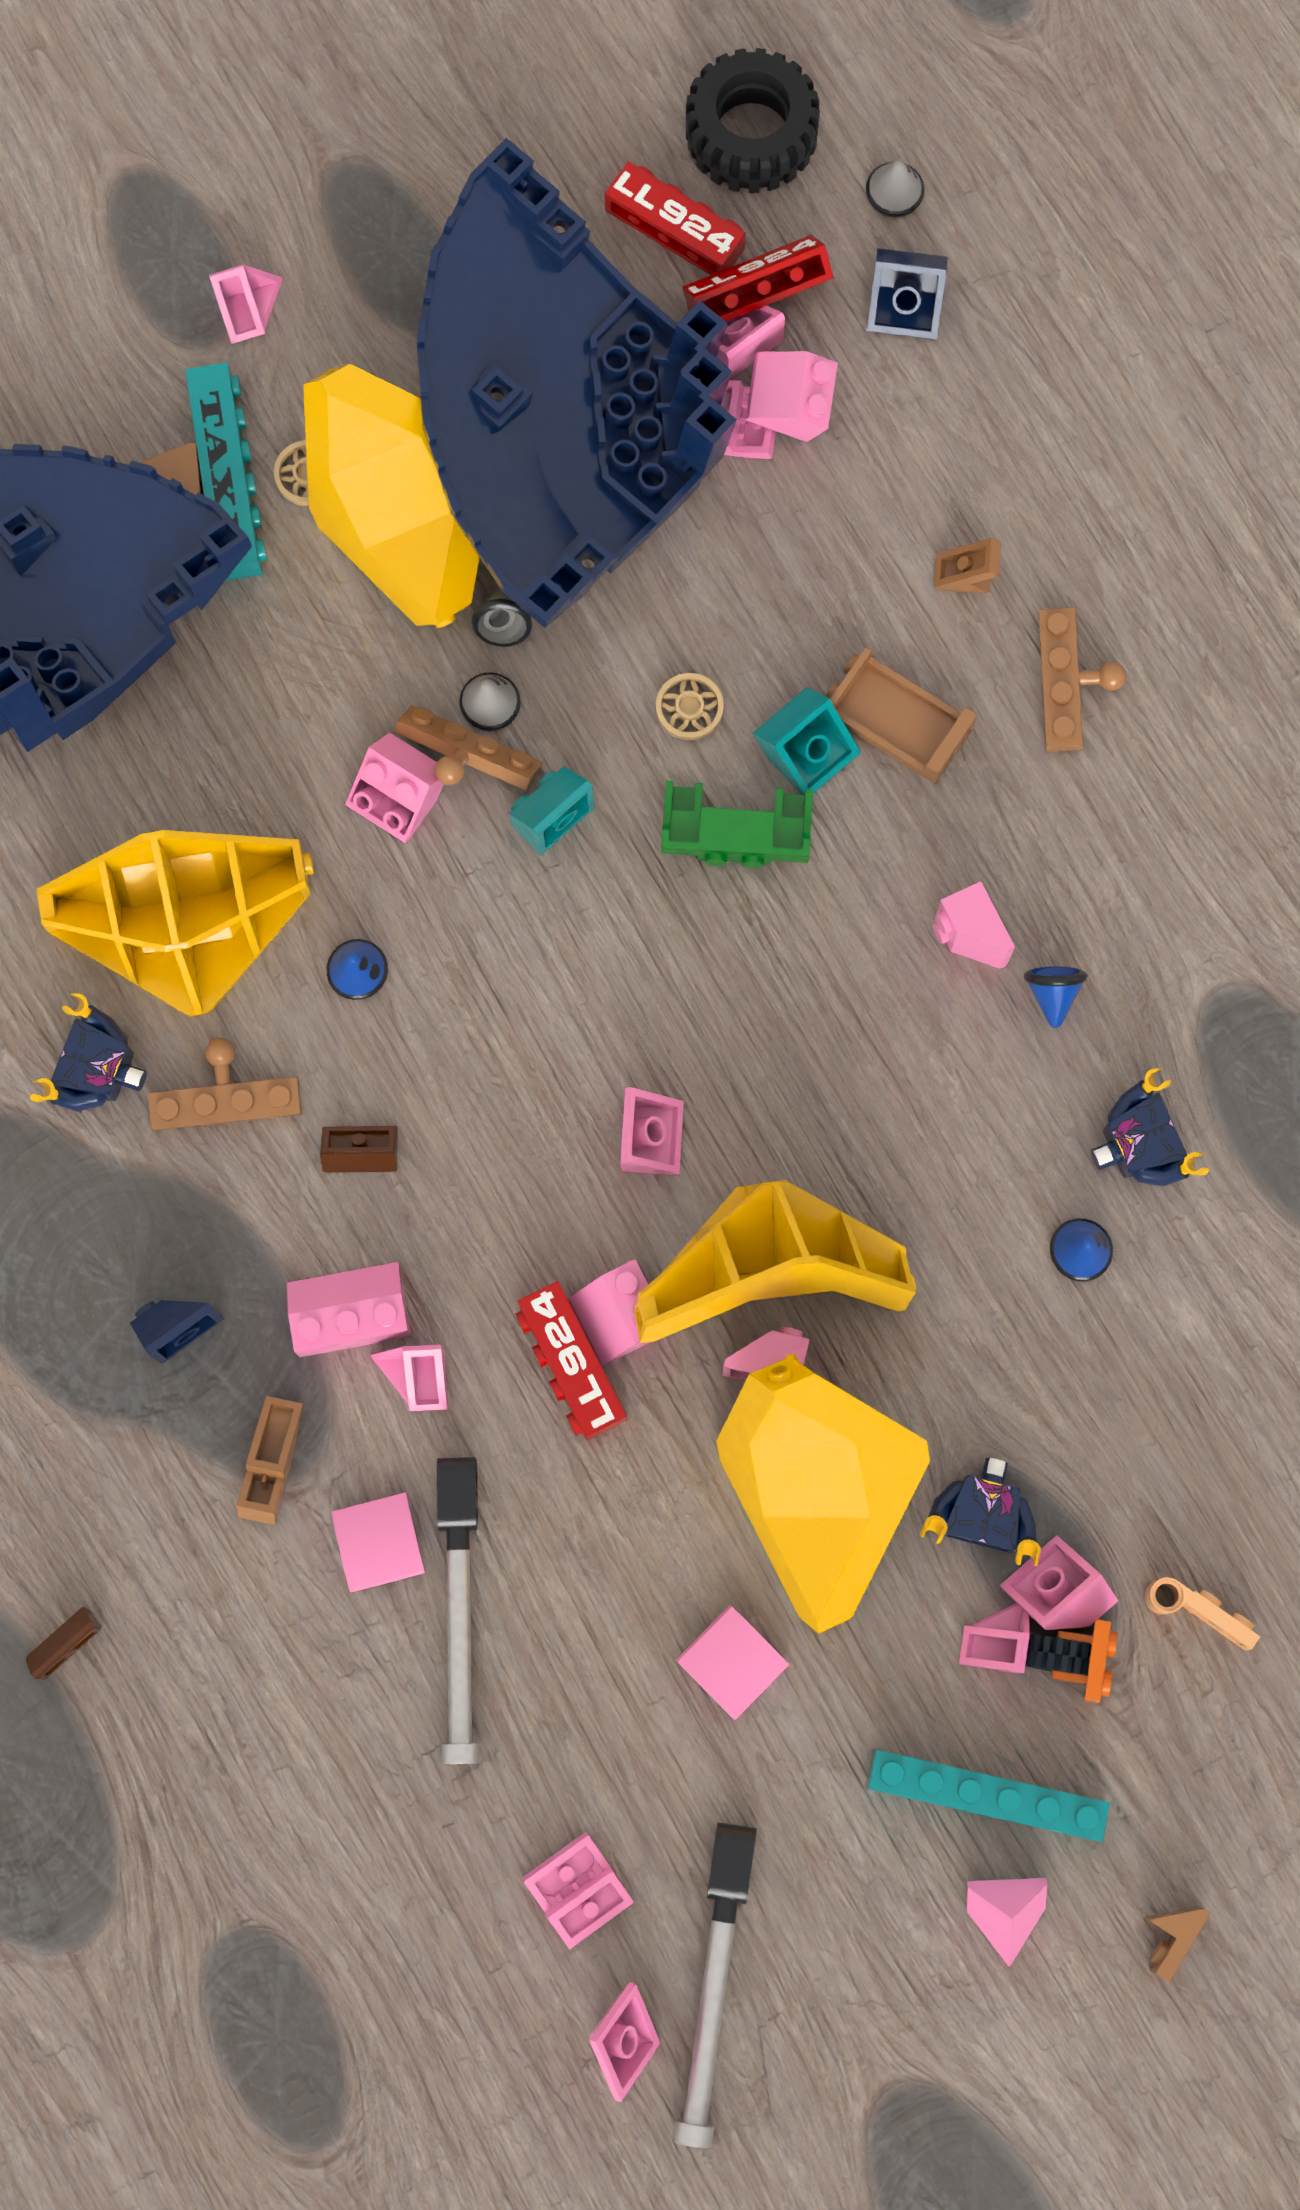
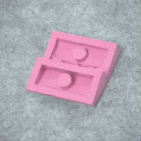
(747, 438)
(378, 1542)
(732, 1662)
(577, 1890)

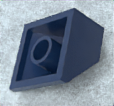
(172, 1326)

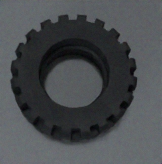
(758, 80)

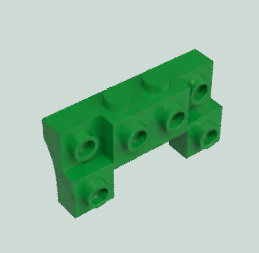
(736, 834)

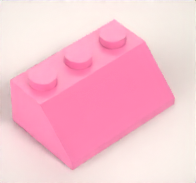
(347, 1310)

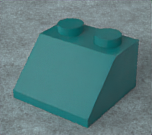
(807, 741)
(552, 808)

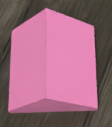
(748, 335)
(651, 1133)

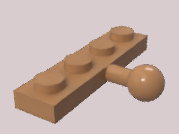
(1063, 679)
(468, 748)
(224, 1101)

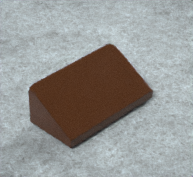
(359, 1149)
(62, 1644)

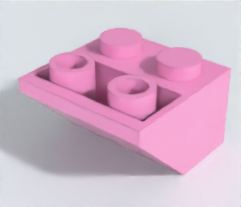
(395, 787)

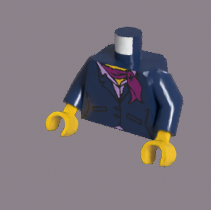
(91, 1063)
(1145, 1138)
(985, 1513)

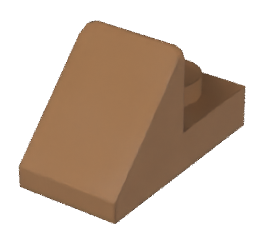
(968, 567)
(1183, 1929)

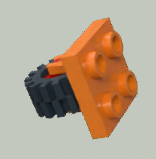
(1076, 1658)

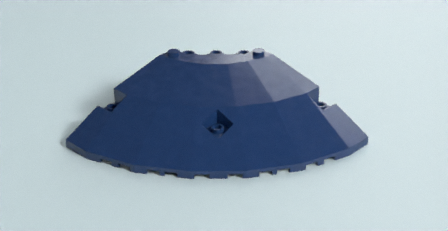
(602, 392)
(92, 579)

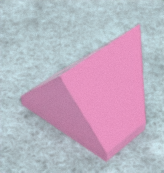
(245, 300)
(417, 1375)
(997, 1641)
(1006, 1911)

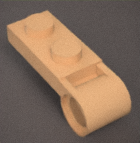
(1205, 1607)

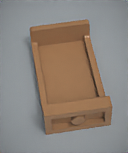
(899, 716)

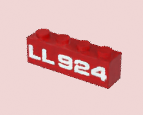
(674, 219)
(762, 279)
(572, 1361)

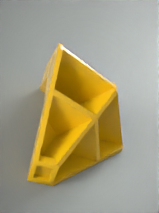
(382, 496)
(179, 910)
(767, 1246)
(819, 1484)

